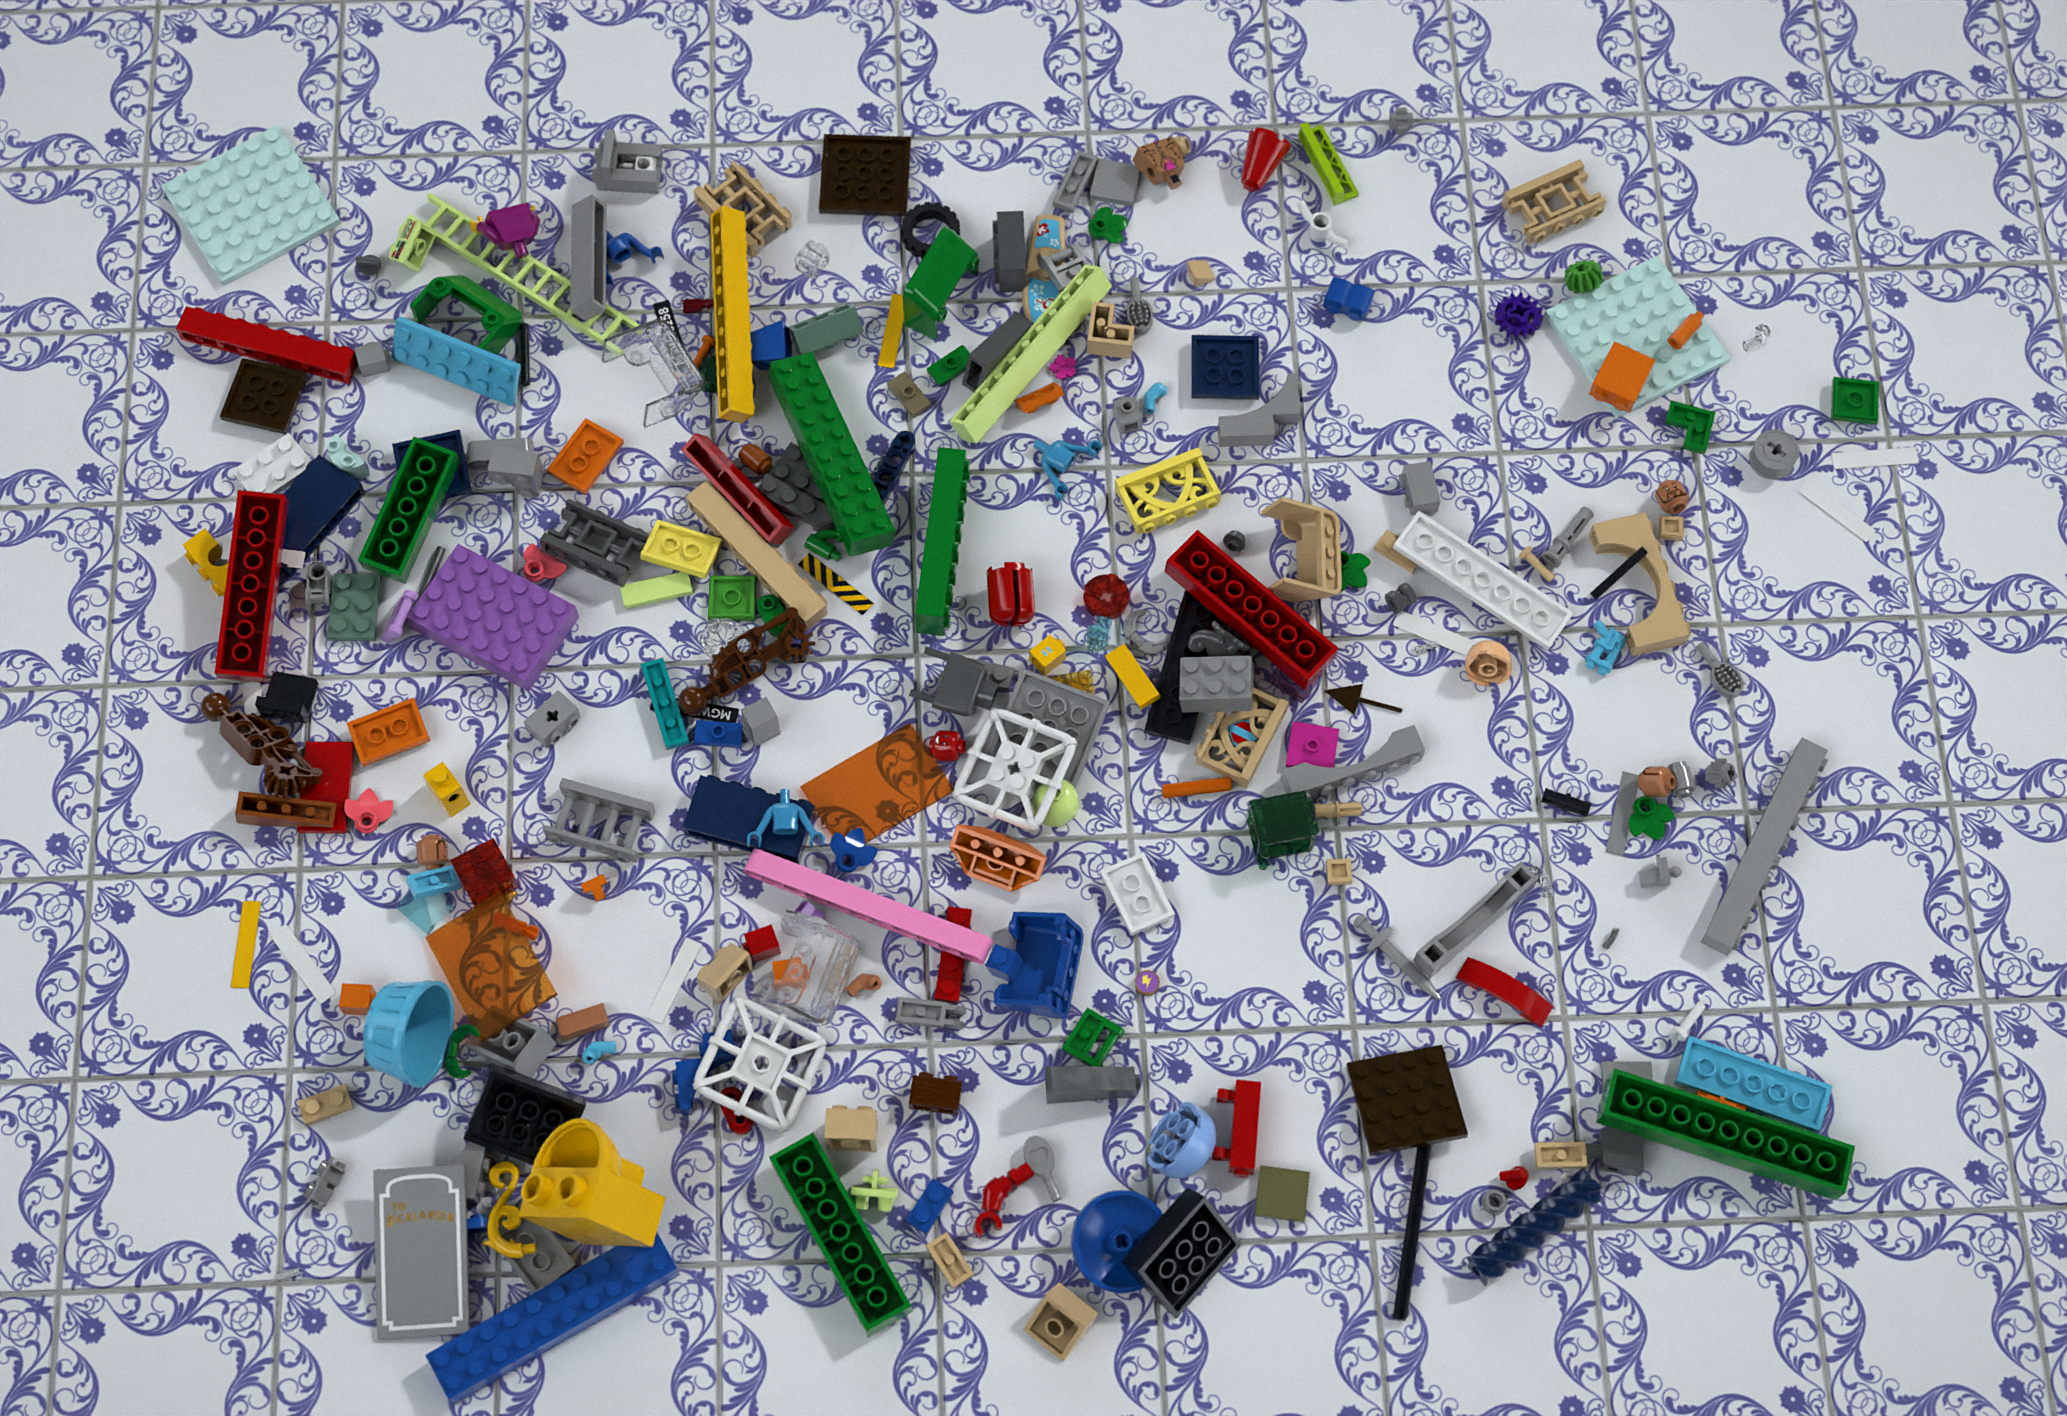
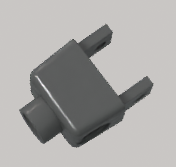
(960, 685)

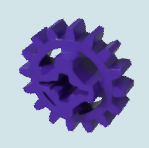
(1518, 316)

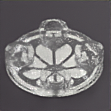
(718, 633)

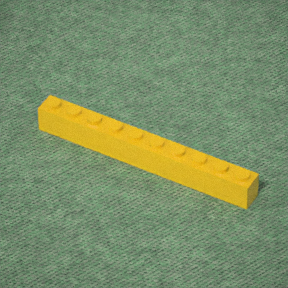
(731, 315)

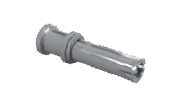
(1563, 544)

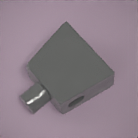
(1618, 1152)

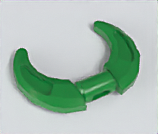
(457, 1036)

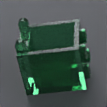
(1281, 826)

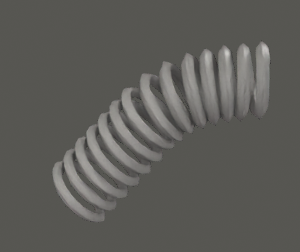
(1612, 938)

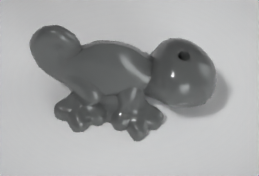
(1218, 642)

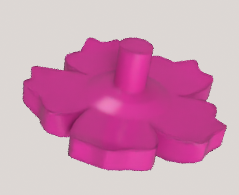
(1063, 367)

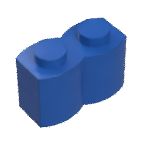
(1348, 299)

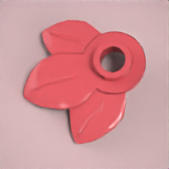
(547, 565)
(368, 808)

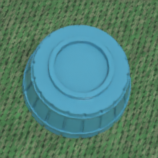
(409, 1030)

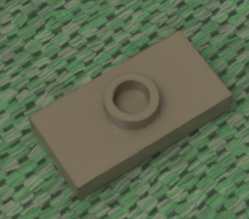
(909, 394)

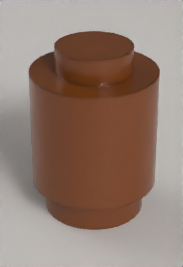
(755, 459)

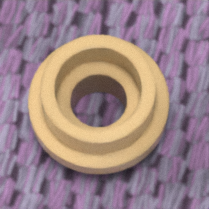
(1183, 145)

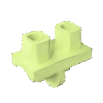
(885, 1194)

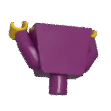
(509, 227)

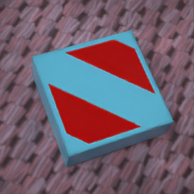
(1240, 732)

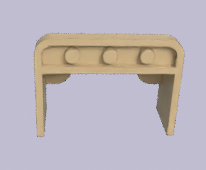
(1317, 549)

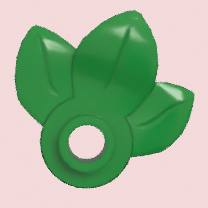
(1107, 225)
(1352, 572)
(1649, 822)

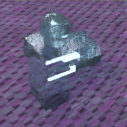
(1098, 634)

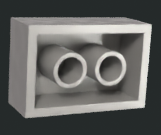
(1216, 684)

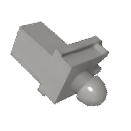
(1661, 876)

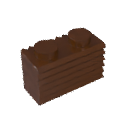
(935, 1094)

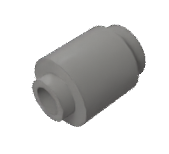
(1684, 780)

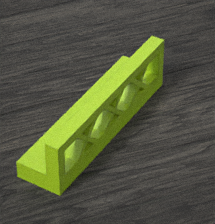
(1324, 167)

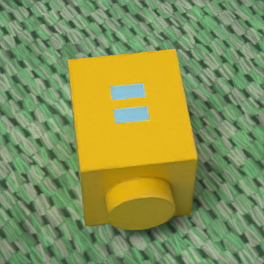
(1048, 654)

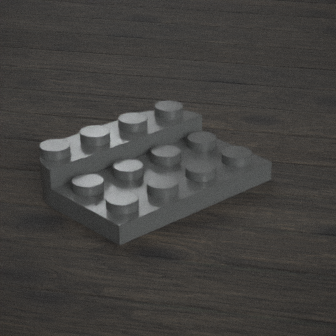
(795, 490)

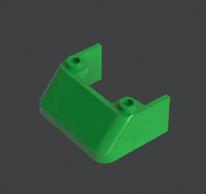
(935, 280)
(498, 316)

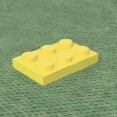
(681, 549)

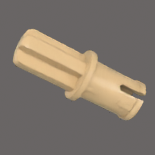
(1337, 810)

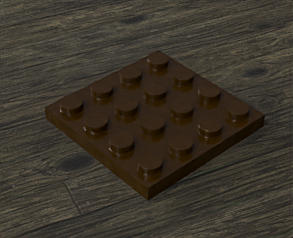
(865, 175)
(1406, 1100)

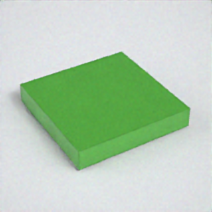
(732, 598)

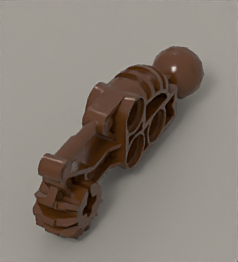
(694, 699)
(262, 744)

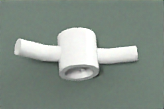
(1320, 219)

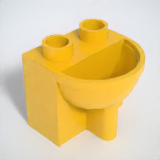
(589, 1190)

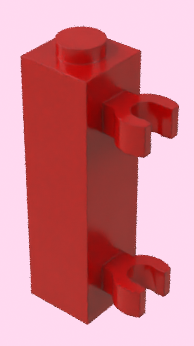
(1244, 1127)

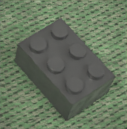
(1009, 251)

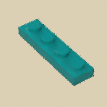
(664, 703)

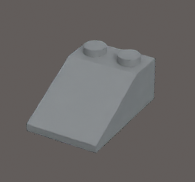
(517, 1047)

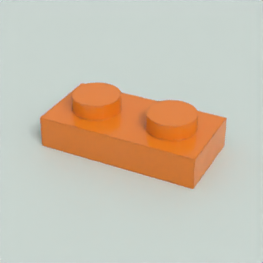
(1045, 395)

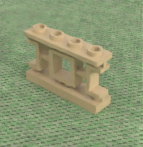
(1547, 187)
(754, 192)

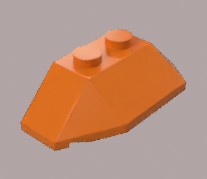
(996, 857)

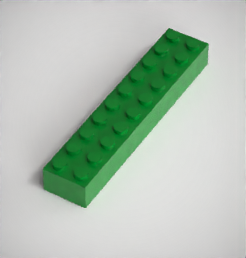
(831, 454)
(1725, 1134)

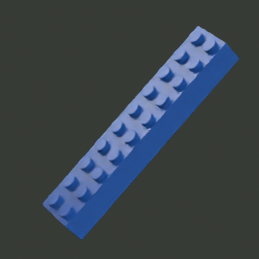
(549, 1317)

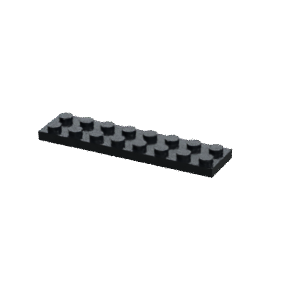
(1165, 714)

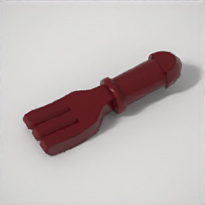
(697, 305)

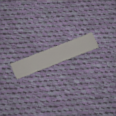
(1622, 812)

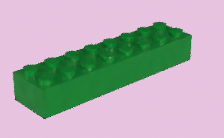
(942, 542)
(840, 1234)

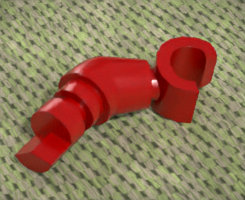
(996, 1192)

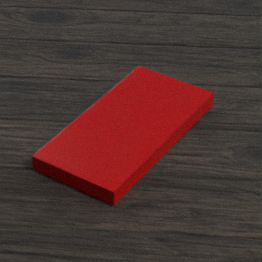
(336, 764)

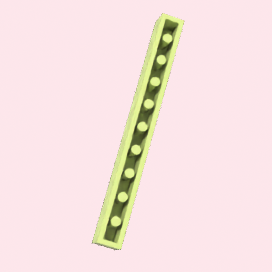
(1030, 354)

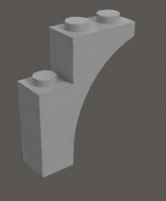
(1261, 425)

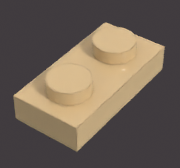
(1385, 548)
(325, 1104)
(1560, 1155)
(949, 1260)

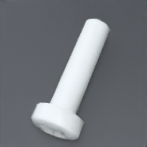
(1680, 1032)

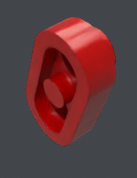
(738, 1129)

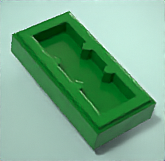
(949, 366)

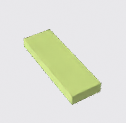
(656, 590)

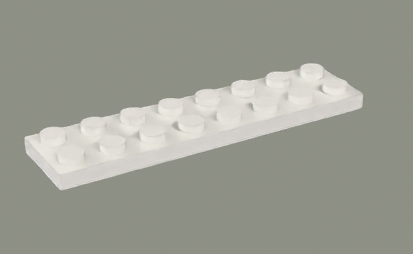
(1483, 580)

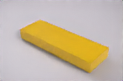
(1132, 676)

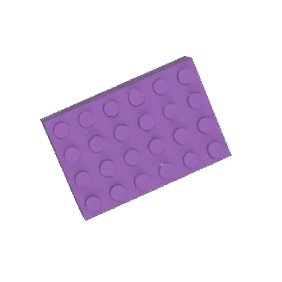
(493, 617)

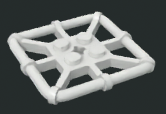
(1020, 782)
(744, 1067)

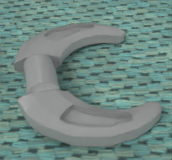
(1148, 647)

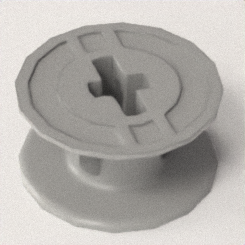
(1774, 454)

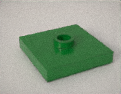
(1854, 400)

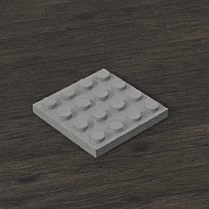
(1059, 708)

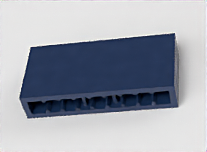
(317, 506)
(729, 812)

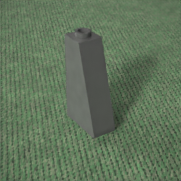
(993, 350)
(1090, 1083)

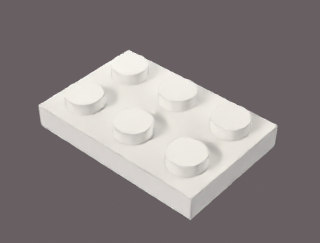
(273, 467)
(1137, 893)

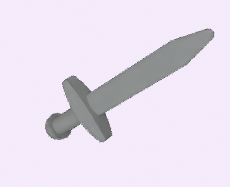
(1379, 940)

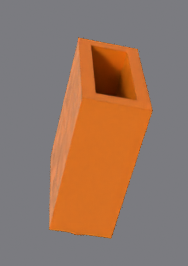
(1622, 377)

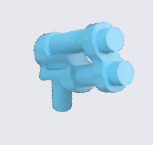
(1610, 643)

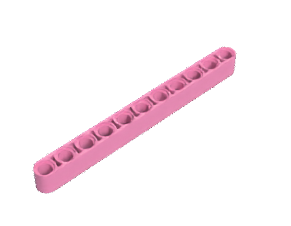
(868, 906)

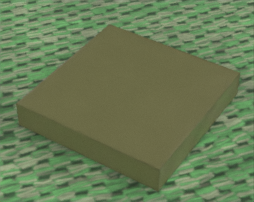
(1282, 1194)

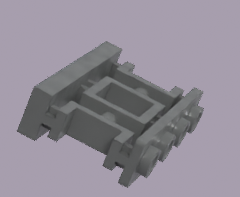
(586, 556)

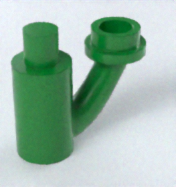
(818, 545)

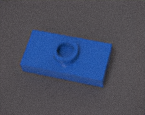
(718, 734)

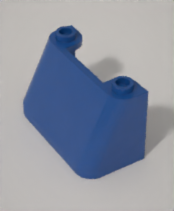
(1051, 956)

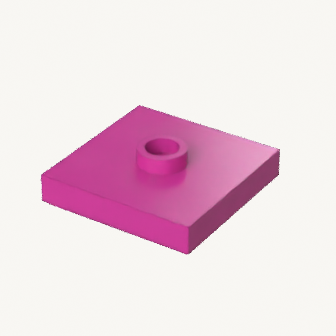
(1312, 745)

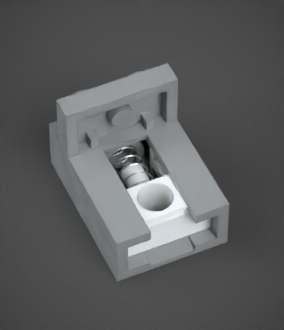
(621, 166)

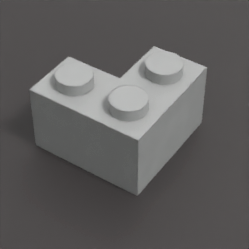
(517, 467)

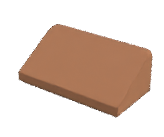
(582, 1022)

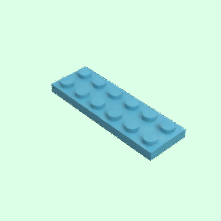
(455, 361)
(1754, 1084)

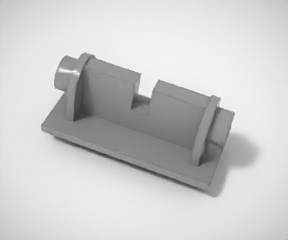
(318, 1191)

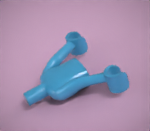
(1061, 456)
(785, 820)

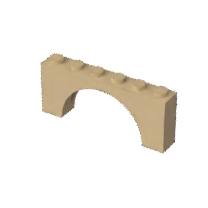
(1666, 624)

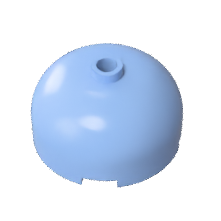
(1192, 1149)

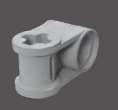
(318, 589)

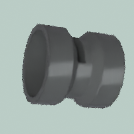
(1400, 598)

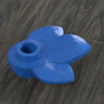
(853, 847)

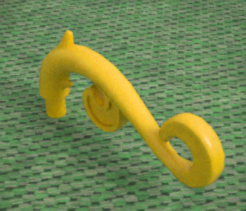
(501, 1210)

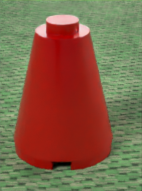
(1262, 157)

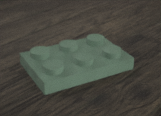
(354, 607)

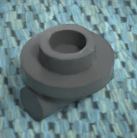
(368, 264)

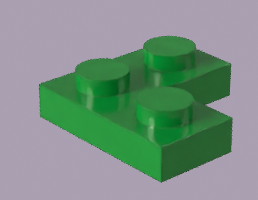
(1697, 423)

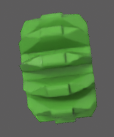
(1583, 276)

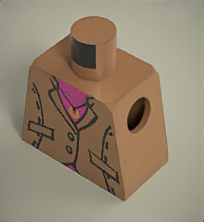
(1160, 162)

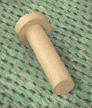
(1536, 564)

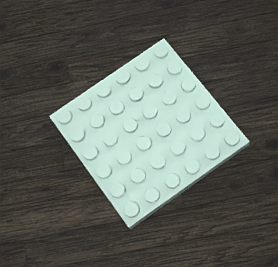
(250, 205)
(1640, 313)

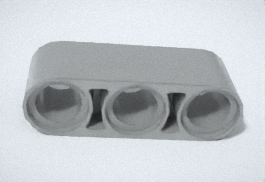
(479, 451)

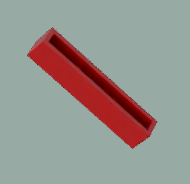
(738, 489)

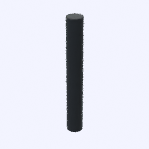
(525, 354)
(1618, 573)

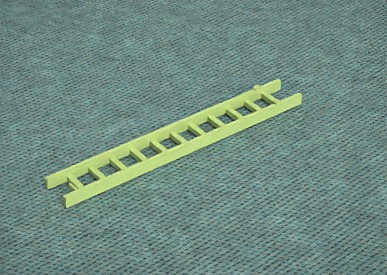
(515, 282)

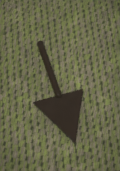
(1350, 696)

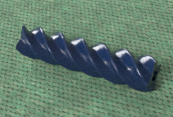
(1531, 1227)

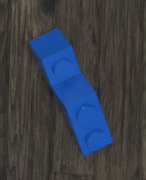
(686, 1071)

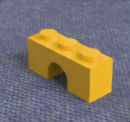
(204, 552)

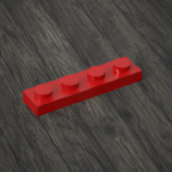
(951, 966)

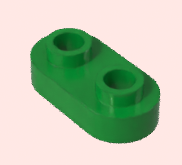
(768, 613)

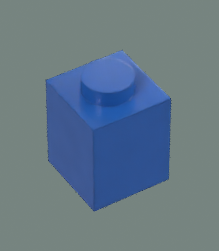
(1004, 963)

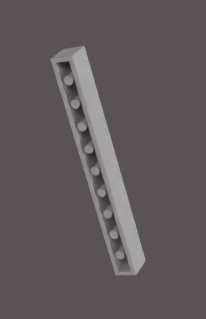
(1764, 846)

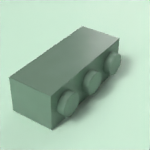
(826, 329)

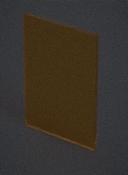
(878, 786)
(491, 966)

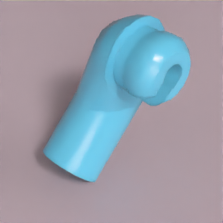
(1151, 395)
(596, 1049)

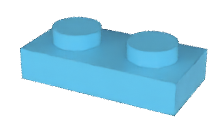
(433, 882)

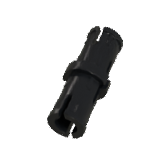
(1566, 802)

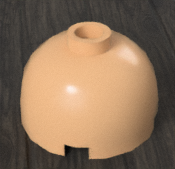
(1488, 662)

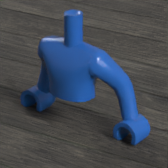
(620, 249)

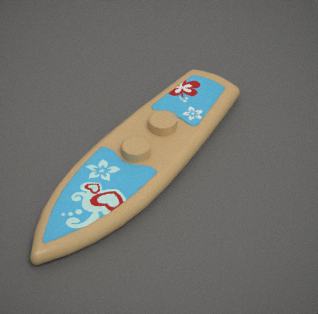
(1046, 239)

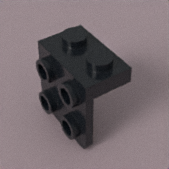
(288, 697)

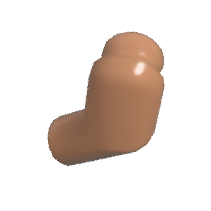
(863, 982)

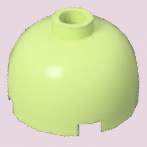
(1063, 806)

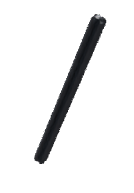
(1411, 1233)

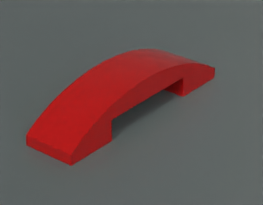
(1506, 989)

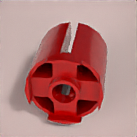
(1010, 594)

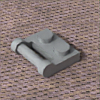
(1064, 273)

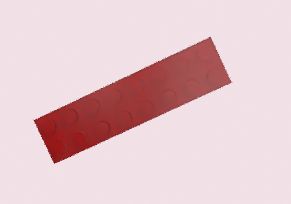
(251, 586)
(1251, 609)

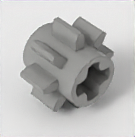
(1400, 121)
(1720, 773)

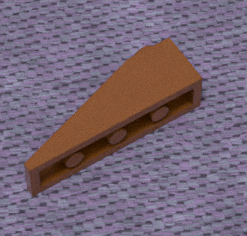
(278, 811)

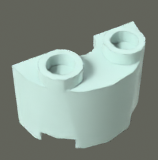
(341, 457)

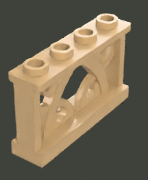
(1247, 763)

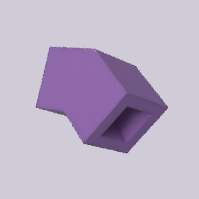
(807, 908)

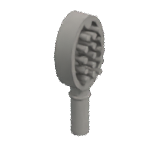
(1139, 310)
(1723, 675)
(1041, 1159)

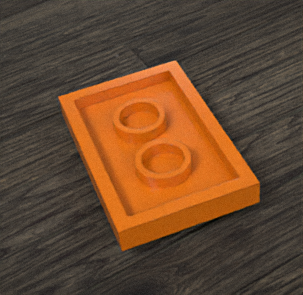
(585, 456)
(388, 732)

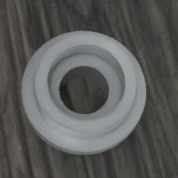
(1497, 1195)

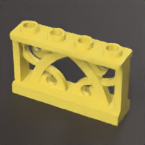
(1170, 512)

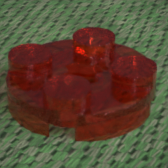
(1106, 584)

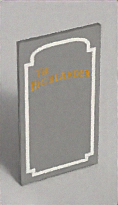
(421, 1251)

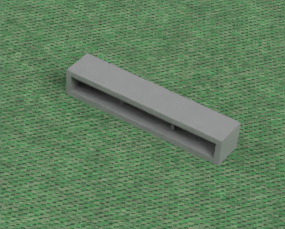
(588, 258)

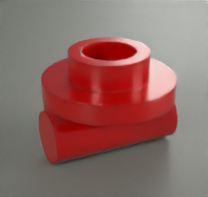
(1514, 1178)

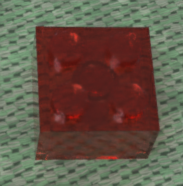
(484, 871)

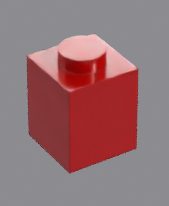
(761, 943)

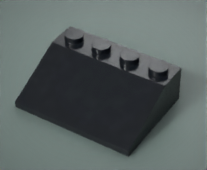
(519, 1113)
(1182, 1252)

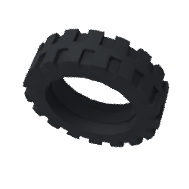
(924, 212)

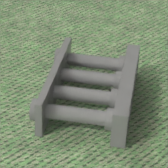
(594, 798)

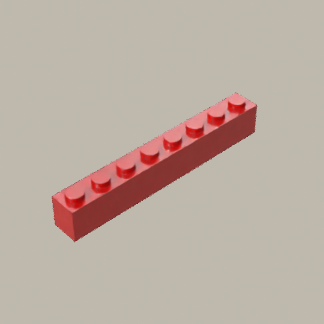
(267, 344)

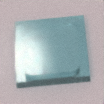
(426, 911)

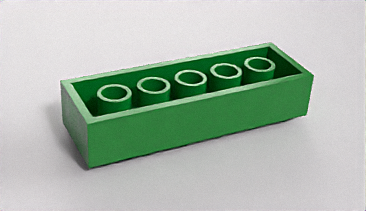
(409, 510)

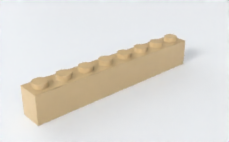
(756, 554)

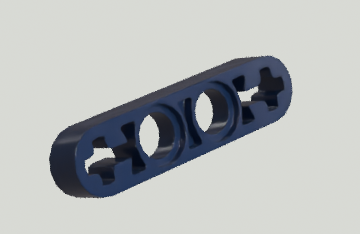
(894, 471)

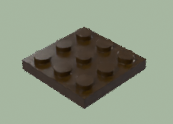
(264, 396)

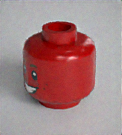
(947, 745)

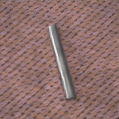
(432, 570)

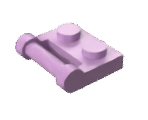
(398, 616)

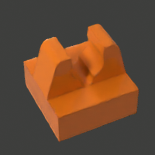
(595, 886)

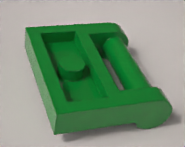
(1086, 1034)

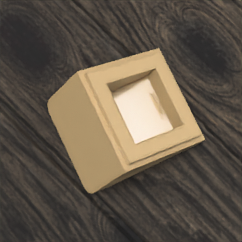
(1199, 272)

